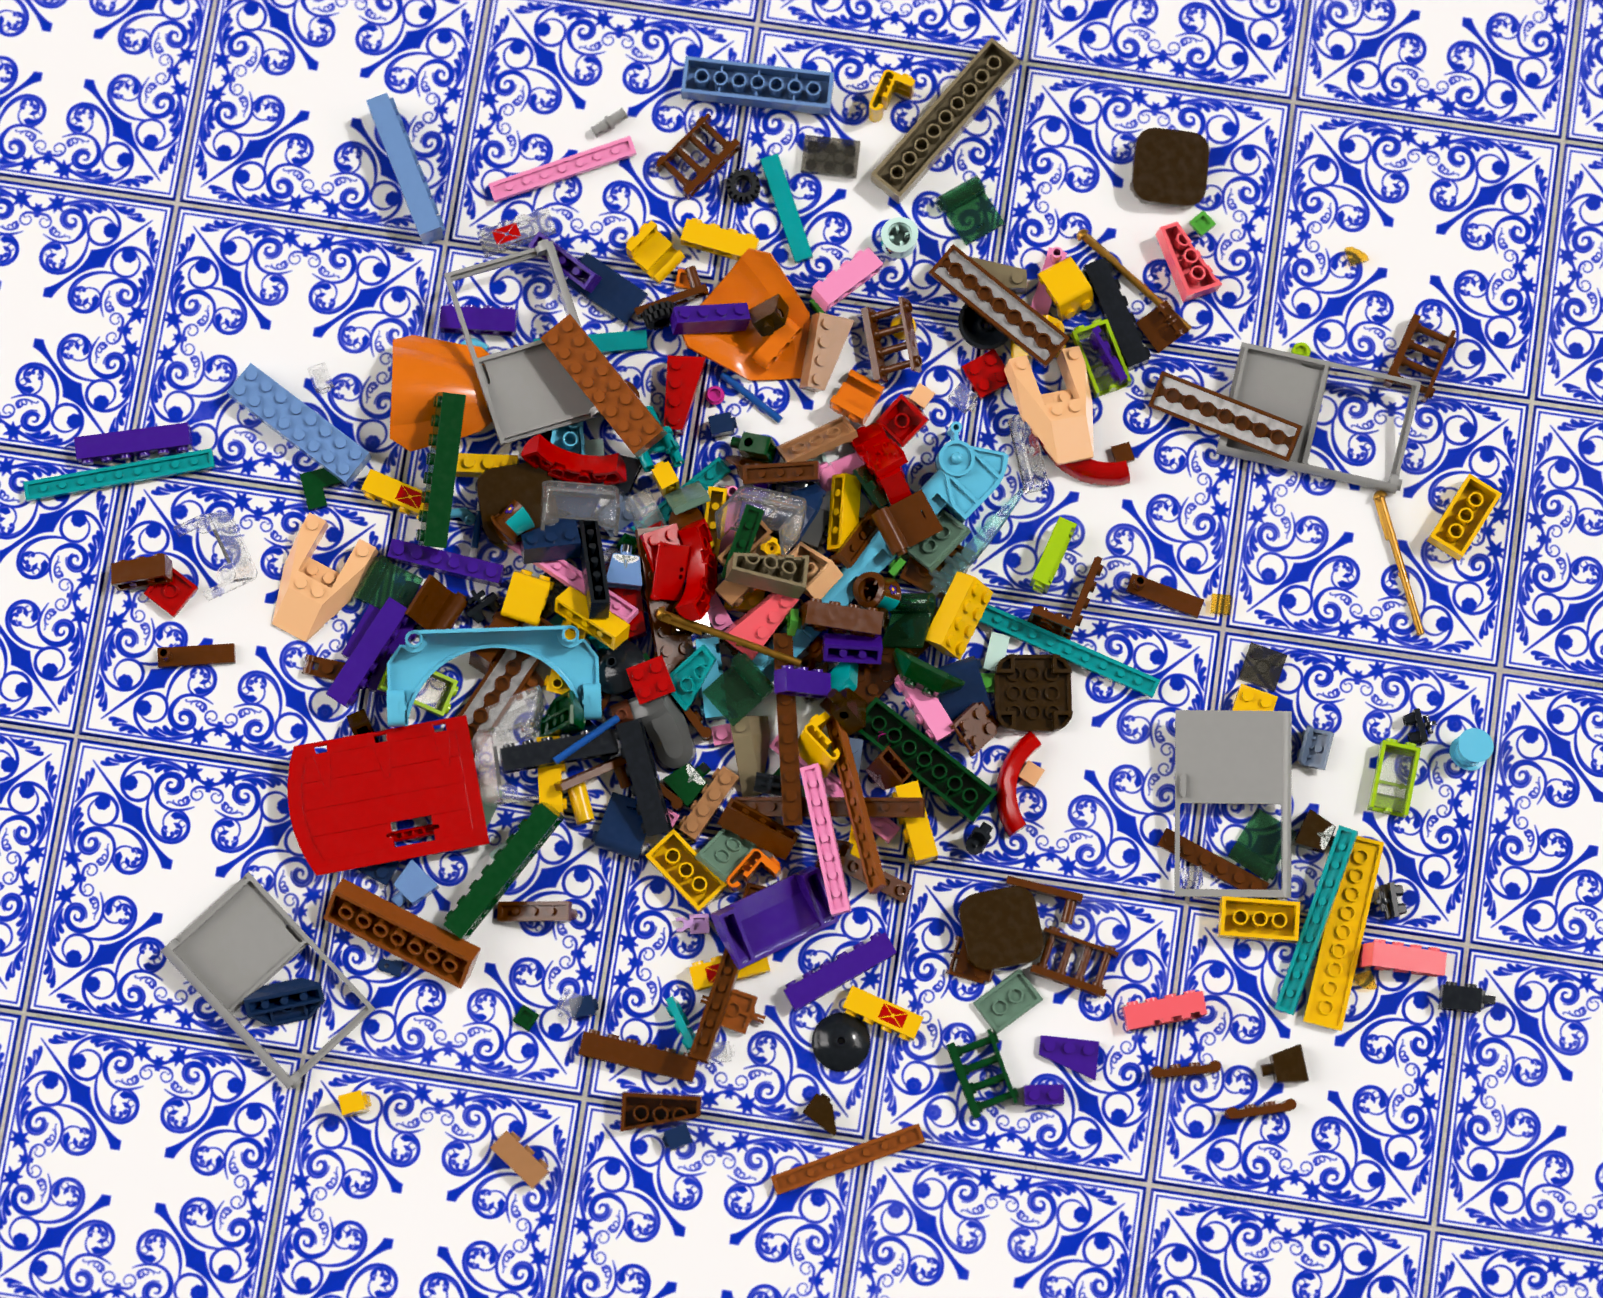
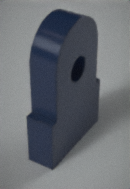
(394, 967)

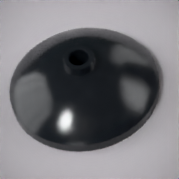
(975, 334)
(614, 677)
(837, 1056)

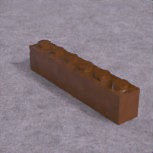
(637, 1056)

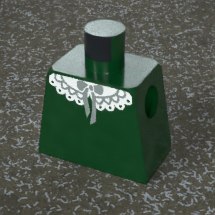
(755, 447)
(687, 782)

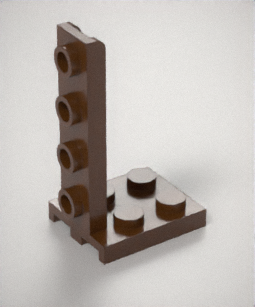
(1057, 622)
(853, 867)

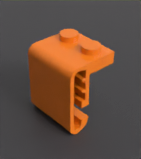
(856, 397)
(750, 866)

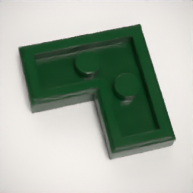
(313, 486)

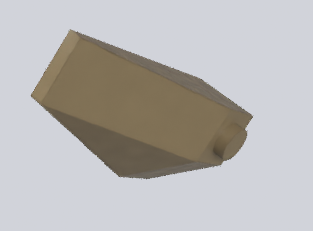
(751, 748)

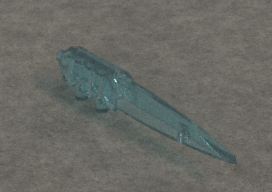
(969, 554)

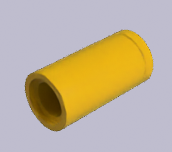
(581, 804)

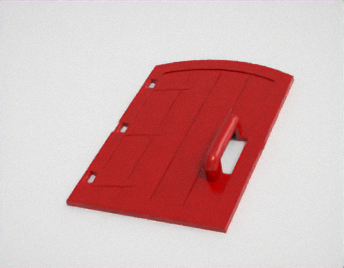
(356, 789)

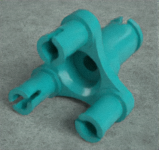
(666, 444)

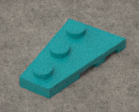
(691, 675)
(682, 1022)

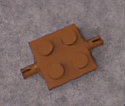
(739, 1011)

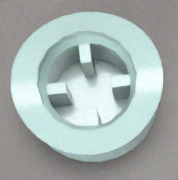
(899, 237)

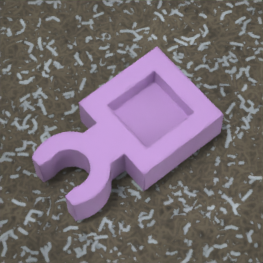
(697, 924)

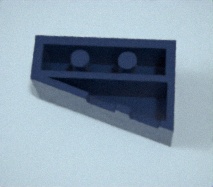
(552, 544)

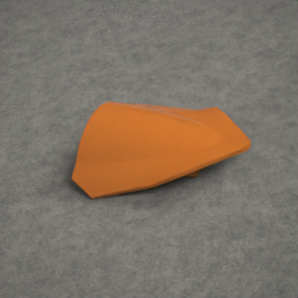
(747, 353)
(418, 373)

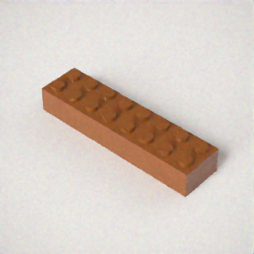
(603, 385)
(401, 933)

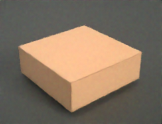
(921, 396)
(1031, 773)

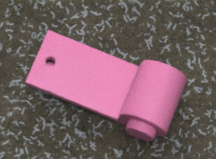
(842, 465)

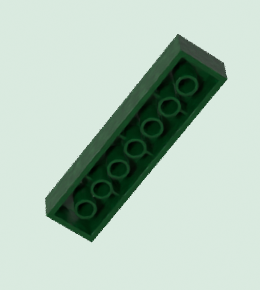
(441, 469)
(928, 762)
(503, 871)

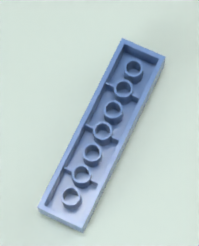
(757, 85)
(404, 164)
(299, 424)

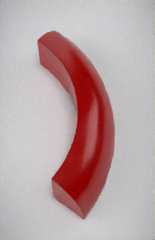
(573, 466)
(1095, 471)
(700, 571)
(1007, 782)

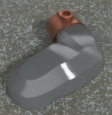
(664, 727)

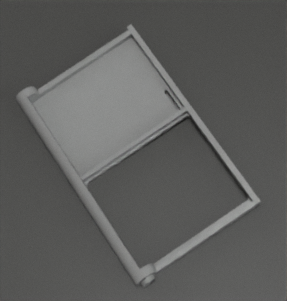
(527, 383)
(1294, 390)
(1235, 761)
(237, 951)

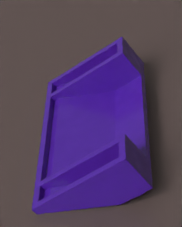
(774, 917)

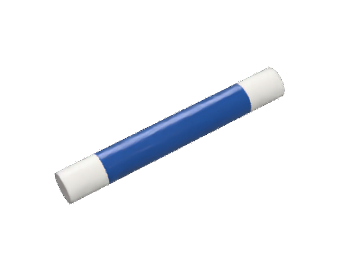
(476, 534)

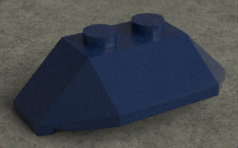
(814, 497)
(285, 1001)

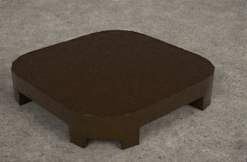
(1170, 167)
(501, 485)
(1032, 693)
(1001, 928)

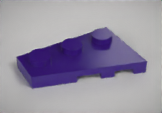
(1103, 348)
(1071, 1053)

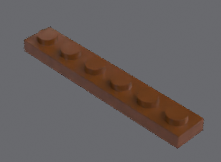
(1212, 863)

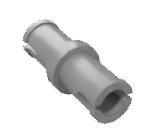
(609, 122)

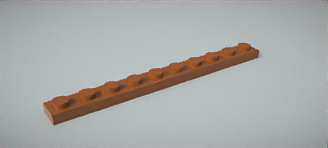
(856, 807)

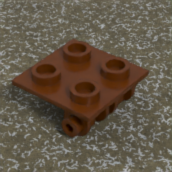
(1162, 326)

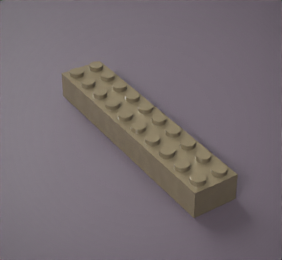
(945, 120)

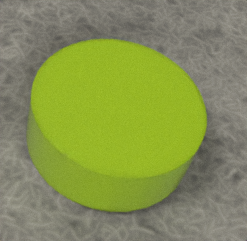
(1301, 349)

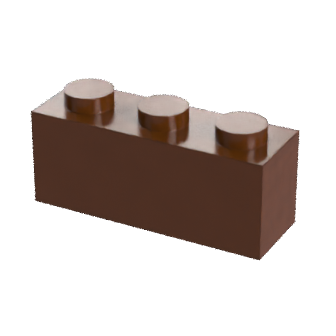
(141, 572)

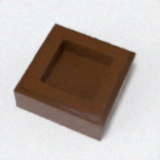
(1122, 452)

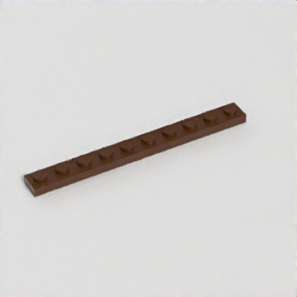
(788, 742)
(876, 806)
(717, 1001)

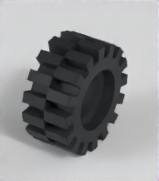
(743, 175)
(658, 315)

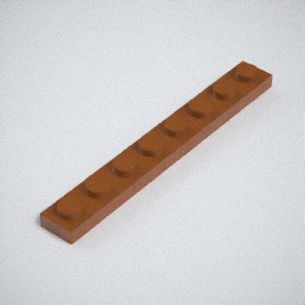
(847, 1159)

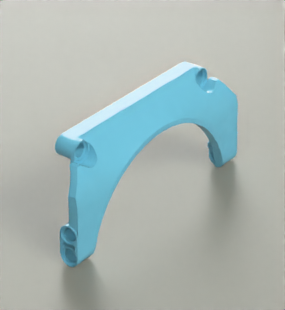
(414, 664)

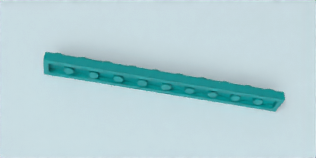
(119, 475)
(1069, 651)
(1316, 920)

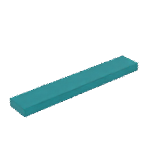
(786, 208)
(619, 341)
(707, 477)

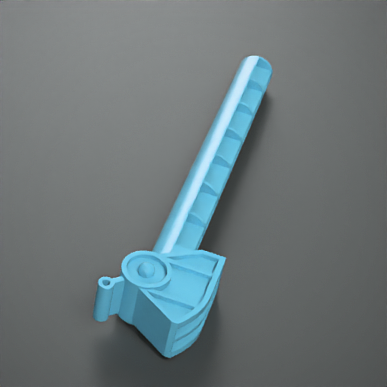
(961, 484)

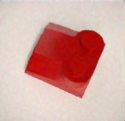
(903, 420)

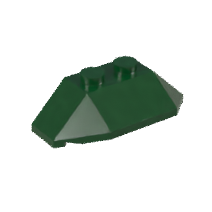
(924, 676)
(563, 716)

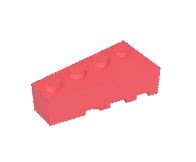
(1185, 263)
(761, 621)
(1402, 958)
(1164, 1011)

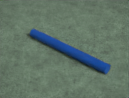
(751, 397)
(586, 739)

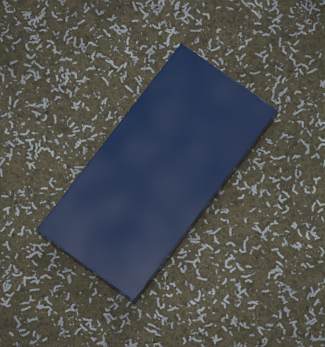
(613, 292)

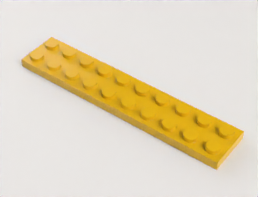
(1343, 937)

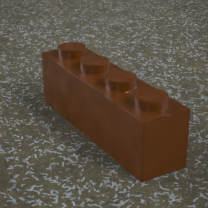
(758, 829)

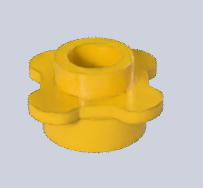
(773, 542)

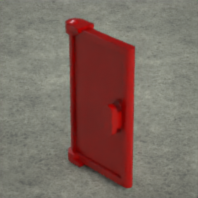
(668, 571)

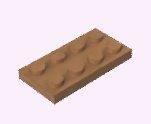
(818, 441)

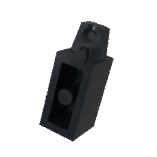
(1462, 998)

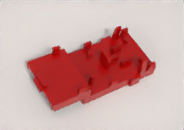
(877, 450)

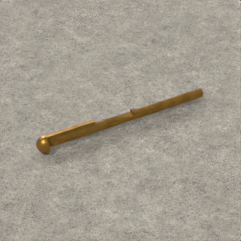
(1097, 247)
(1379, 498)
(698, 628)

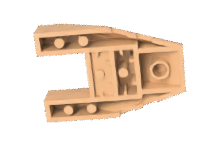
(1057, 418)
(311, 591)

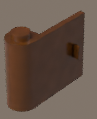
(905, 524)
(436, 606)

